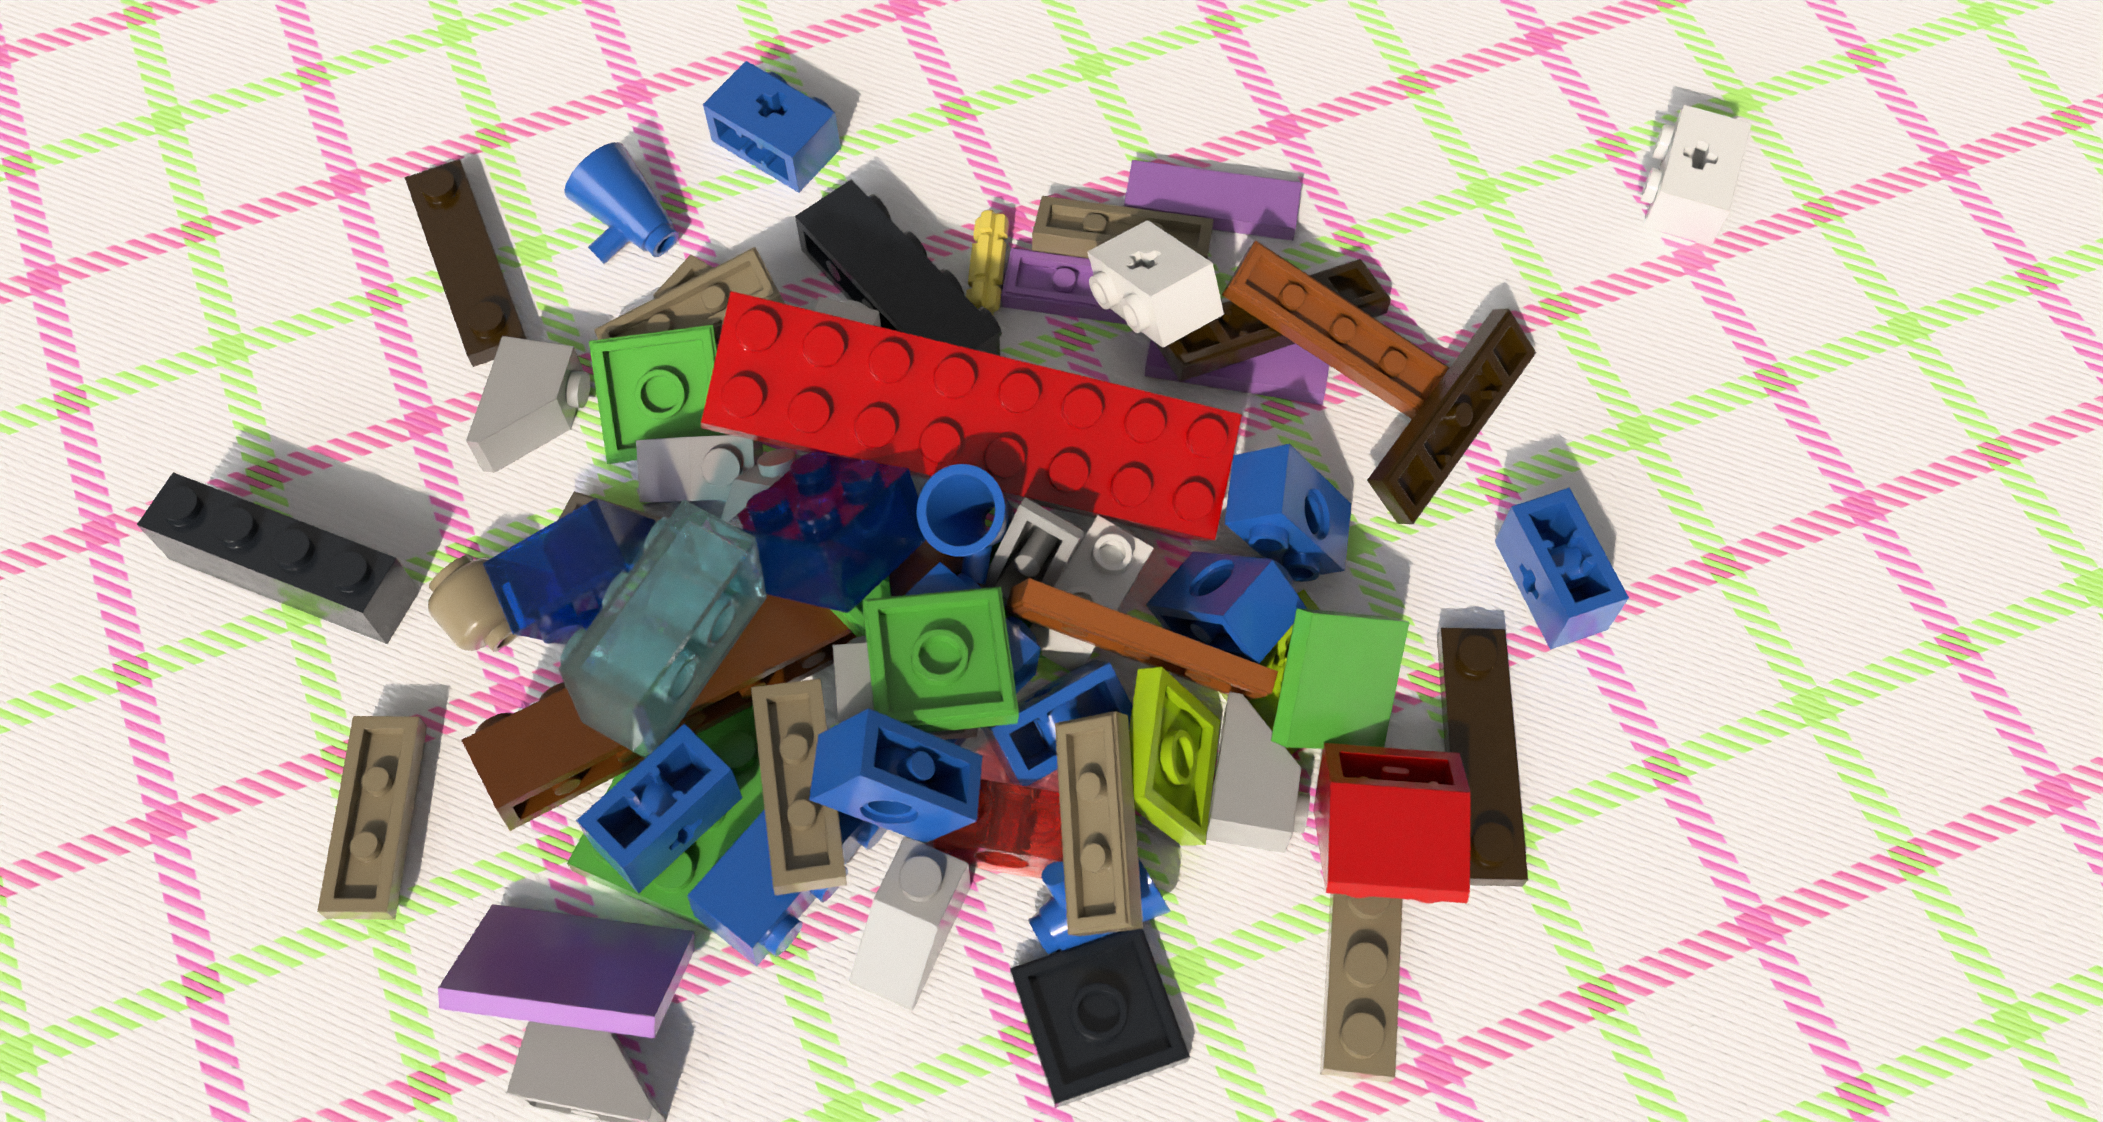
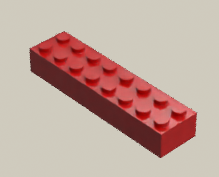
(932, 405)

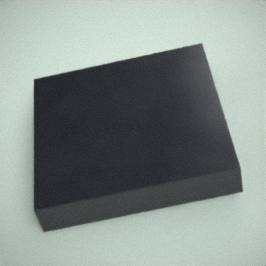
(1098, 1016)

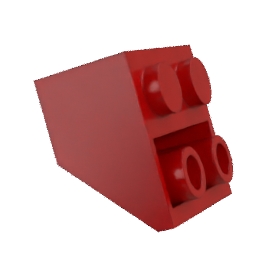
(1393, 823)

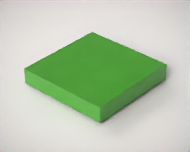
(652, 387)
(941, 659)
(1339, 679)

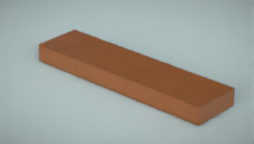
(1334, 329)
(1139, 640)

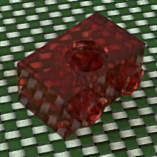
(1013, 831)

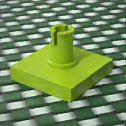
(1172, 756)

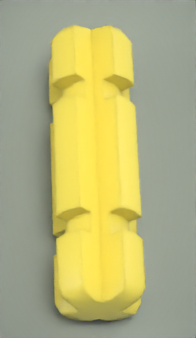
(988, 260)

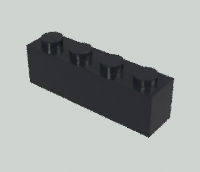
(890, 272)
(279, 557)

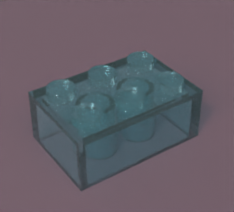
(664, 628)

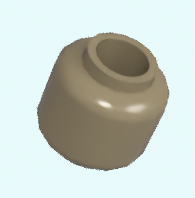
(468, 606)

